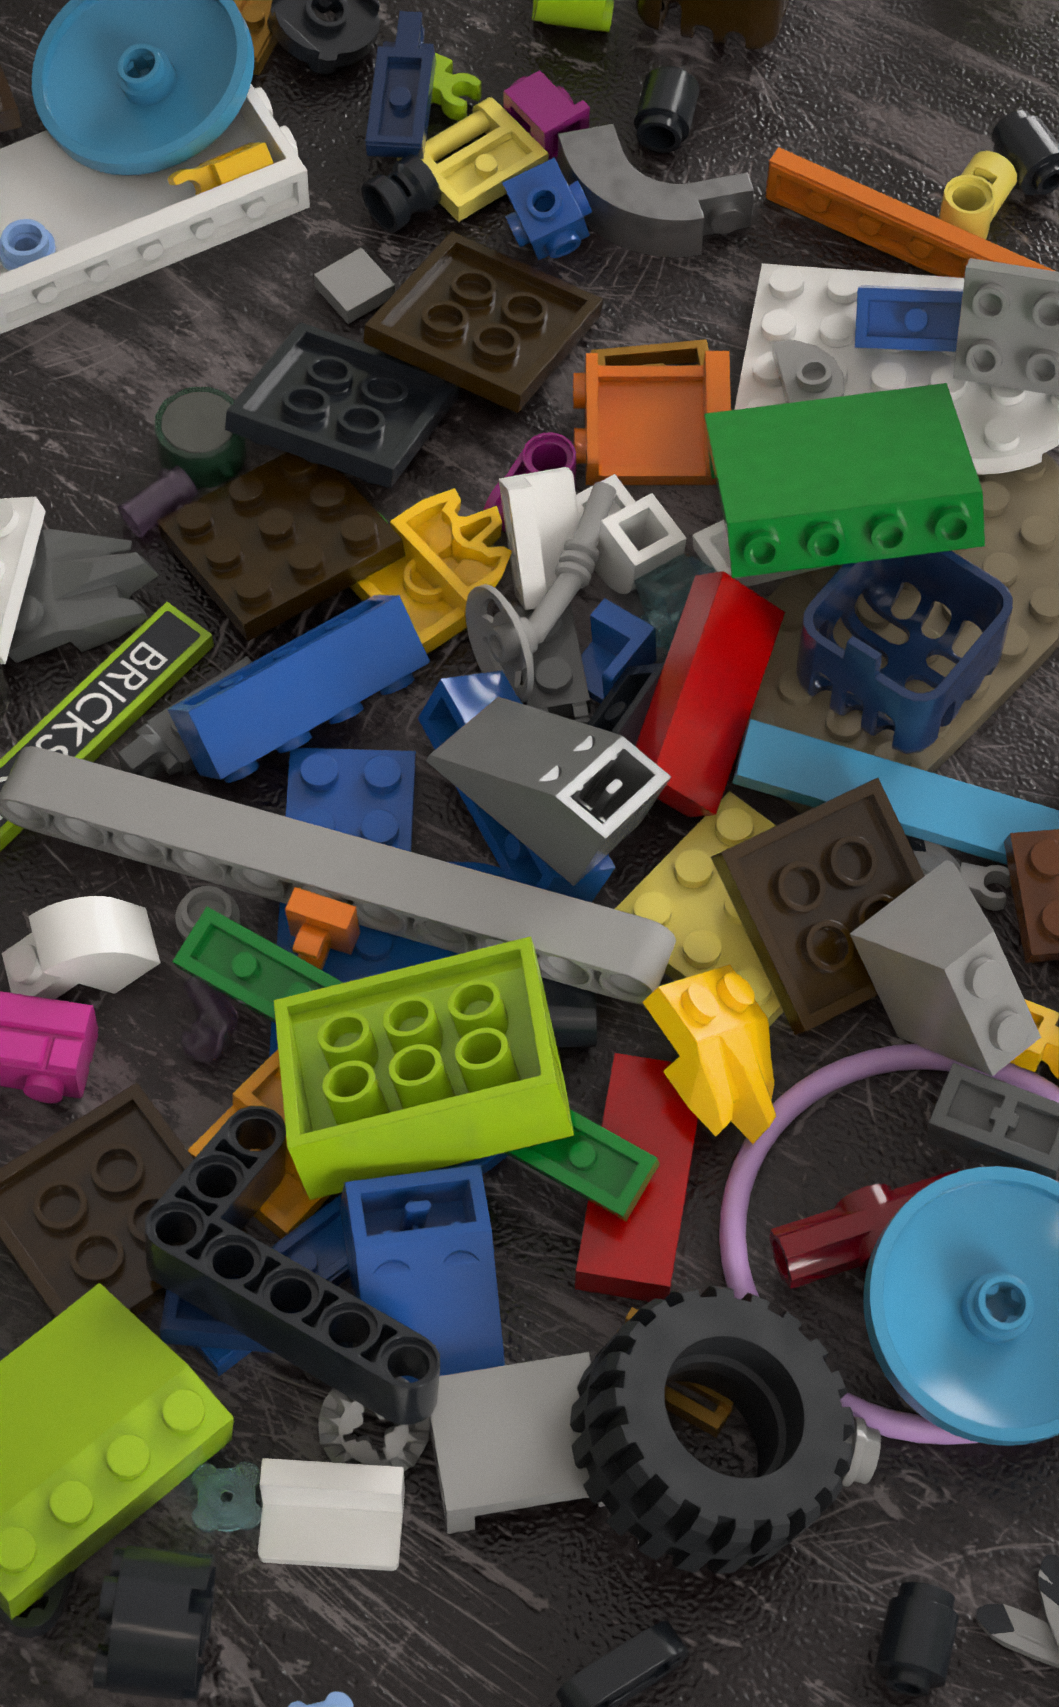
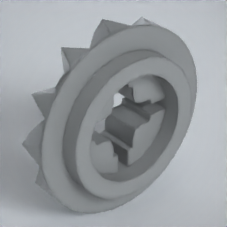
(342, 1414)

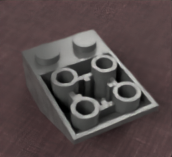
(552, 782)

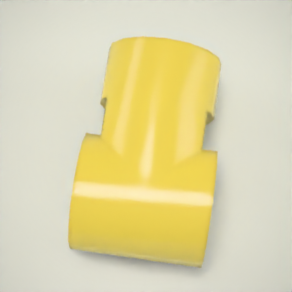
(972, 200)

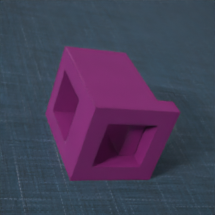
(544, 110)

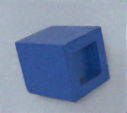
(616, 643)

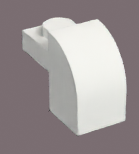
(633, 537)
(84, 943)

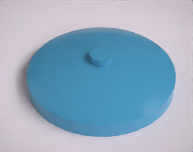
(141, 80)
(970, 1304)

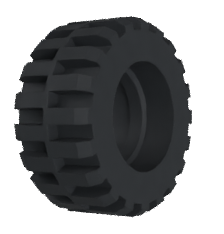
(775, 1384)

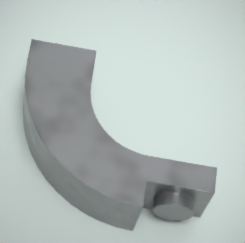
(646, 212)

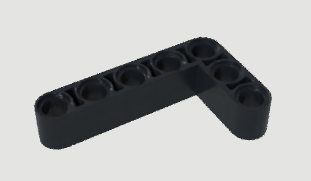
(275, 1282)

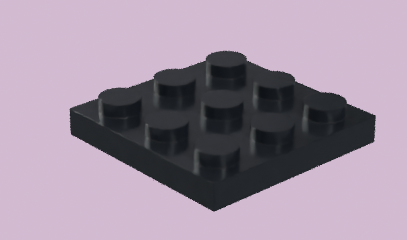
(341, 405)

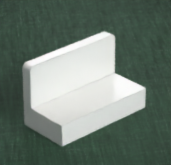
(538, 520)
(331, 1514)

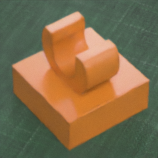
(320, 925)

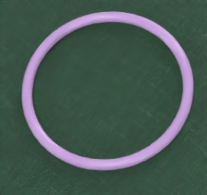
(751, 1156)

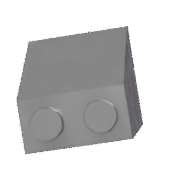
(946, 974)

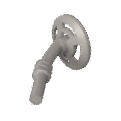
(513, 639)

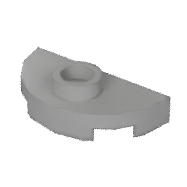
(806, 371)

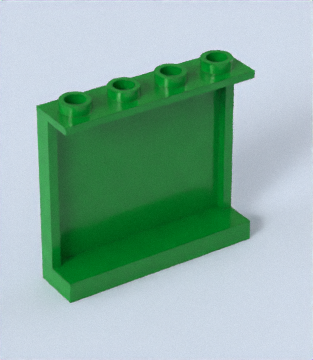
(844, 480)

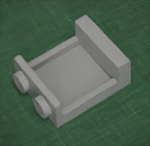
(507, 1438)

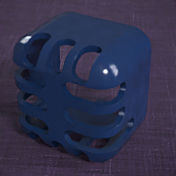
(916, 717)

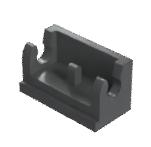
(996, 1123)

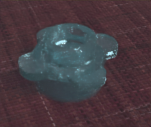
(237, 1514)

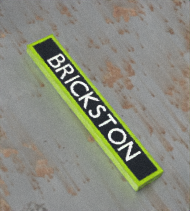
(115, 693)

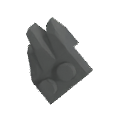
(79, 593)

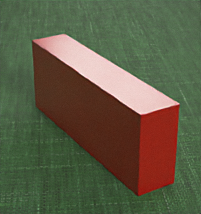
(708, 690)
(640, 1254)

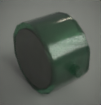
(194, 436)

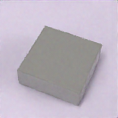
(354, 285)

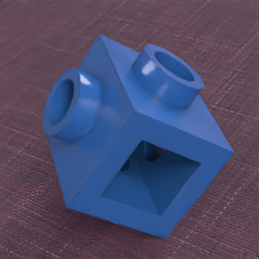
(547, 211)

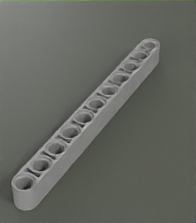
(389, 886)

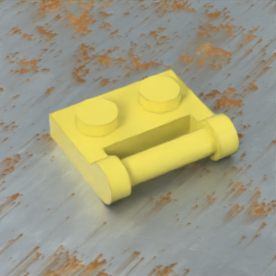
(477, 172)

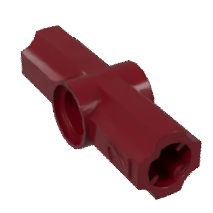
(839, 1237)

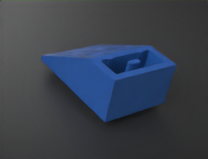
(427, 1260)

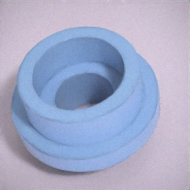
(24, 236)

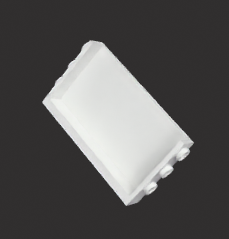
(134, 224)

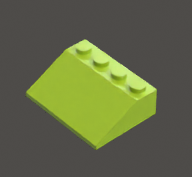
(420, 1068)
(91, 1438)

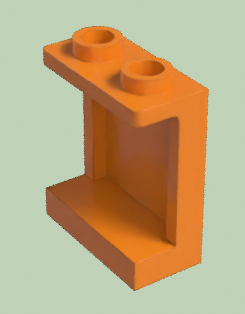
(649, 420)

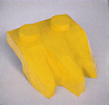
(441, 565)
(721, 1048)

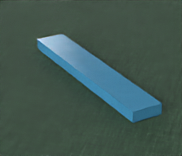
(924, 802)

